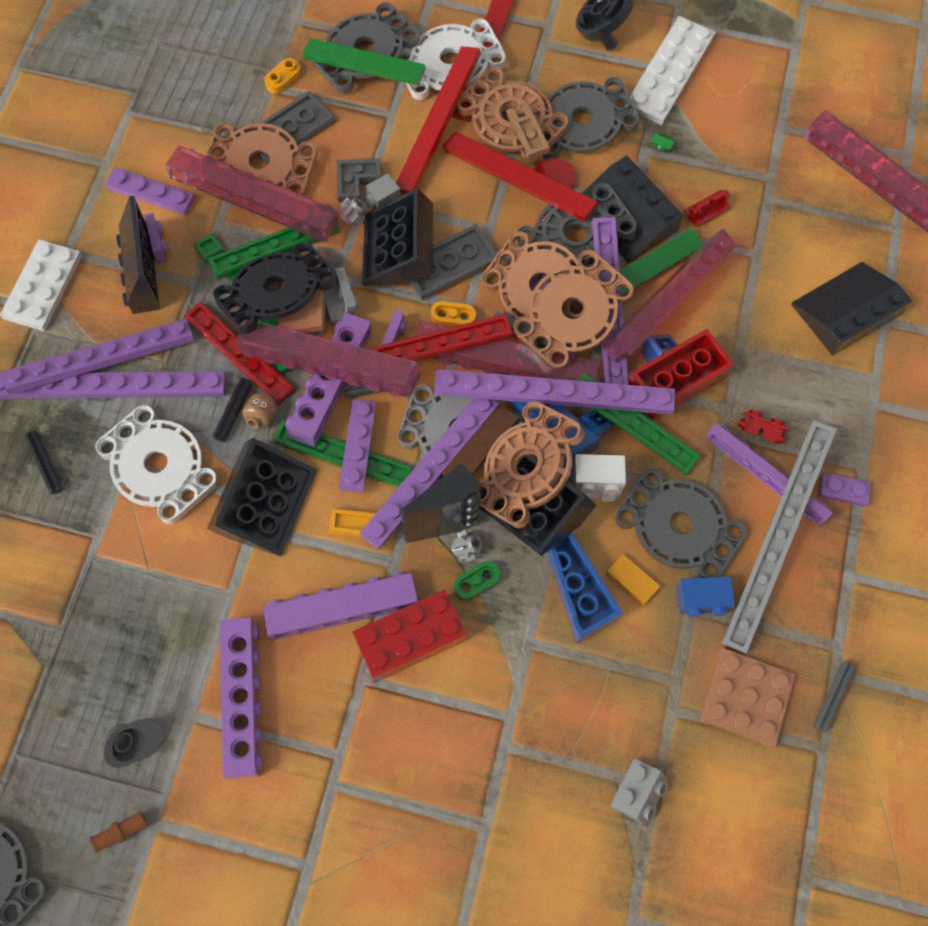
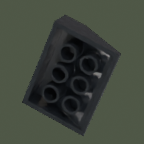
(651, 209)
(398, 241)
(137, 261)
(851, 306)
(262, 497)
(443, 507)
(550, 521)

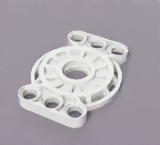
(446, 40)
(165, 485)

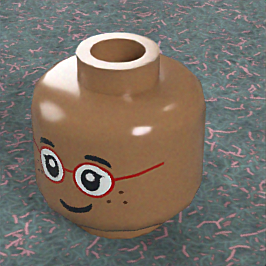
(259, 411)

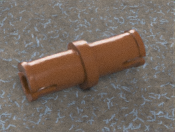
(118, 832)

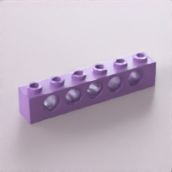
(309, 430)
(230, 634)

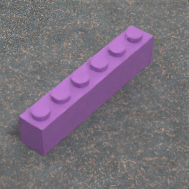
(339, 606)

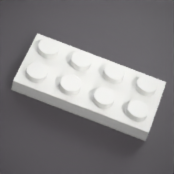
(41, 285)

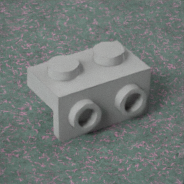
(340, 298)
(640, 792)

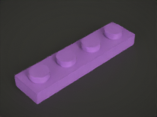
(150, 191)
(358, 446)

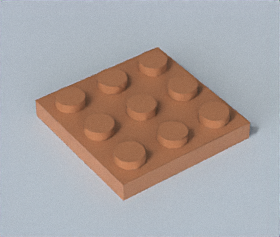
(747, 698)

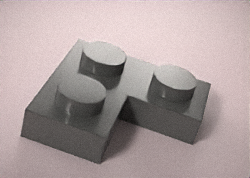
(352, 173)

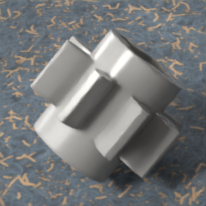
(352, 210)
(466, 545)

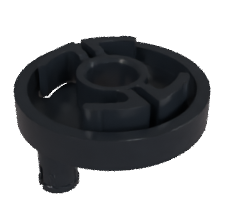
(603, 19)

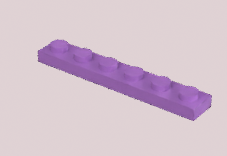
(762, 470)

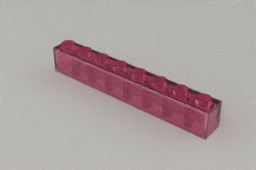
(870, 167)
(252, 193)
(669, 296)
(331, 359)
(512, 359)

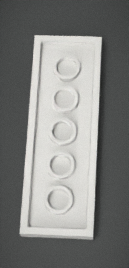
(670, 69)

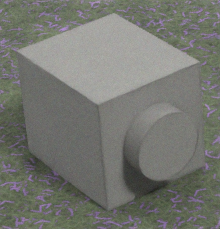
(381, 191)

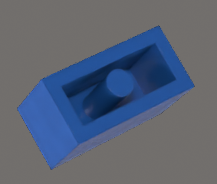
(705, 596)

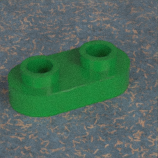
(476, 581)

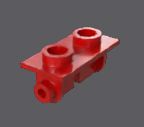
(708, 207)
(772, 429)

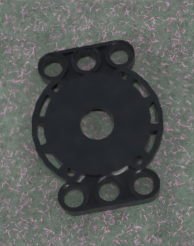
(256, 275)

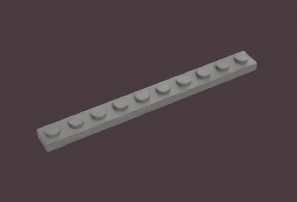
(779, 537)

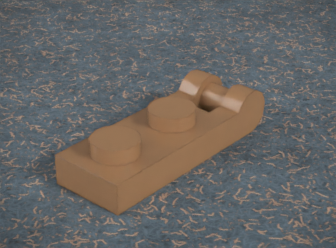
(528, 131)

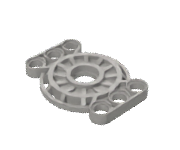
(435, 418)

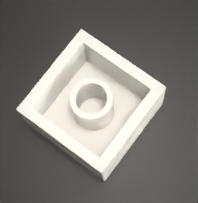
(599, 476)

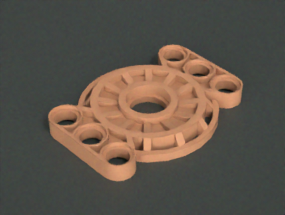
(502, 96)
(283, 160)
(522, 270)
(563, 331)
(523, 440)

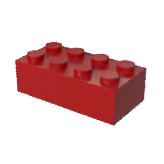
(686, 368)
(409, 635)

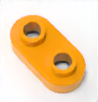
(284, 73)
(453, 313)

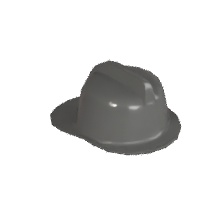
(132, 742)

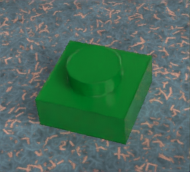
(663, 141)

